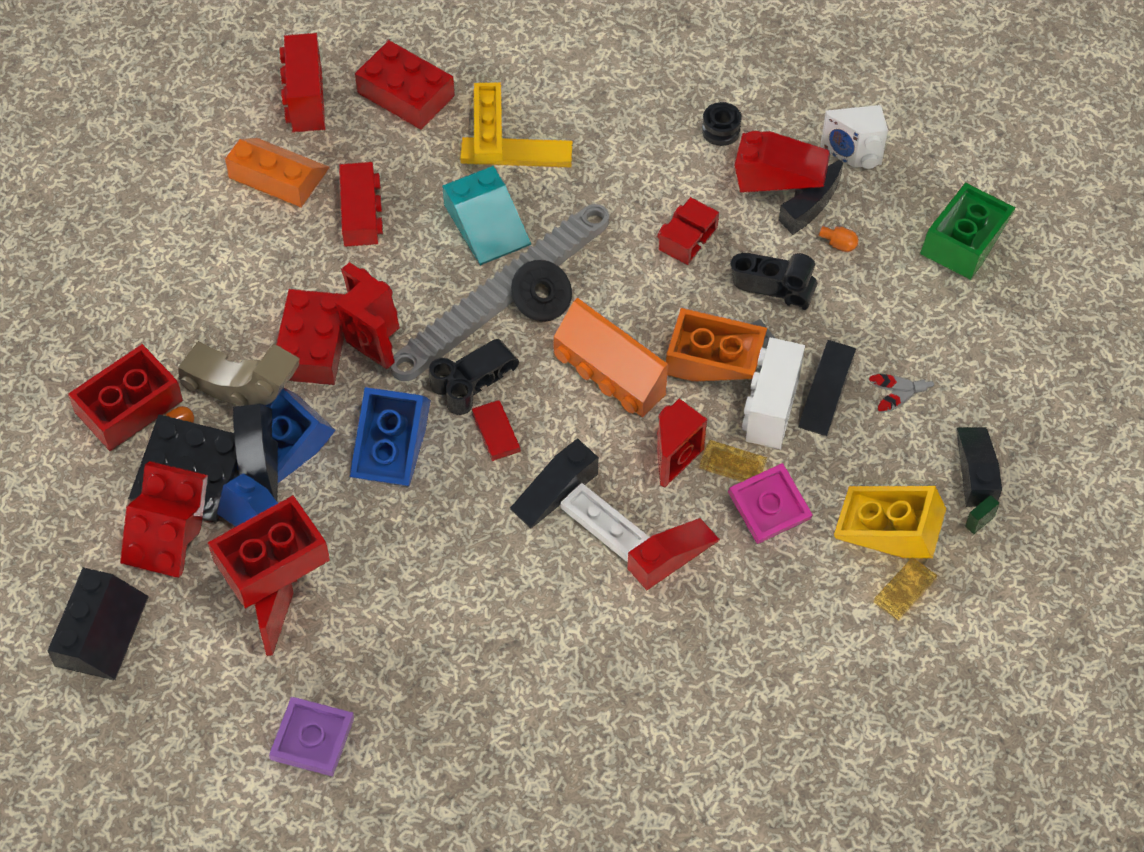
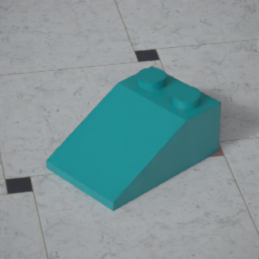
(485, 215)

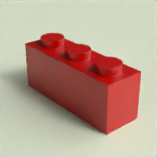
(360, 204)

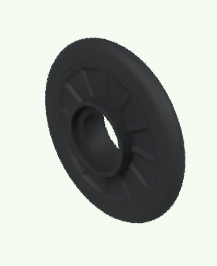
(529, 302)

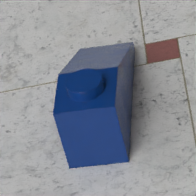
(243, 499)

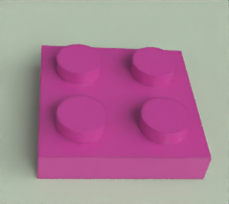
(770, 503)

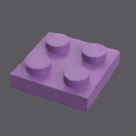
(311, 736)

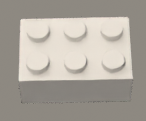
(773, 392)

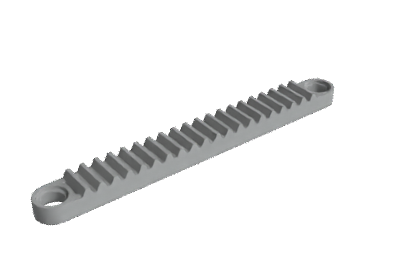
(495, 294)

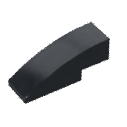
(810, 201)
(827, 387)
(254, 445)

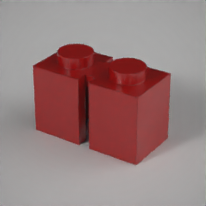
(689, 225)

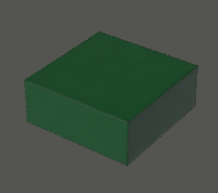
(982, 514)

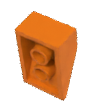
(713, 348)

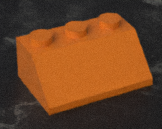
(274, 170)

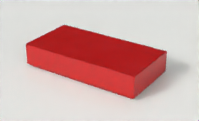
(496, 430)

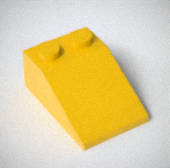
(892, 519)

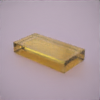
(731, 461)
(905, 588)

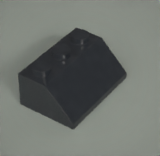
(97, 625)

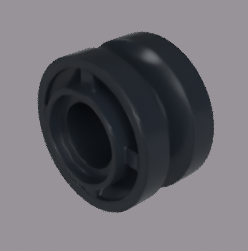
(721, 123)

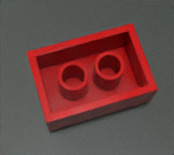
(303, 82)
(405, 84)
(313, 334)
(125, 397)
(269, 551)

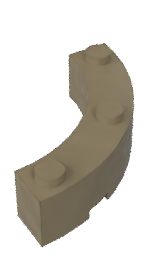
(235, 382)

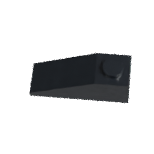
(978, 465)
(556, 481)

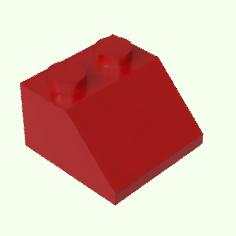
(679, 439)

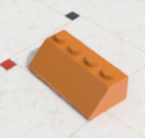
(610, 359)

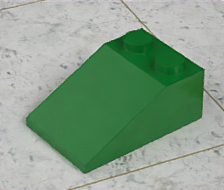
(966, 230)

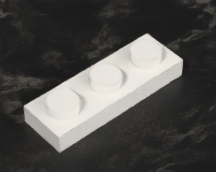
(603, 521)

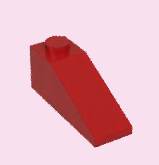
(669, 551)

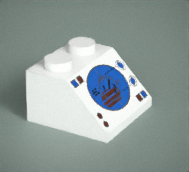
(856, 135)

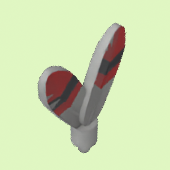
(902, 391)

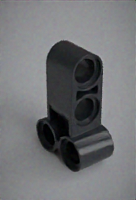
(776, 277)
(470, 374)

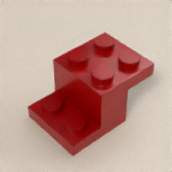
(368, 315)
(163, 519)

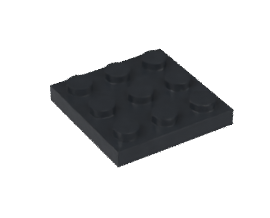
(195, 450)

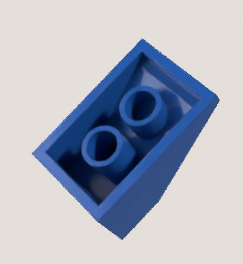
(298, 431)
(389, 436)

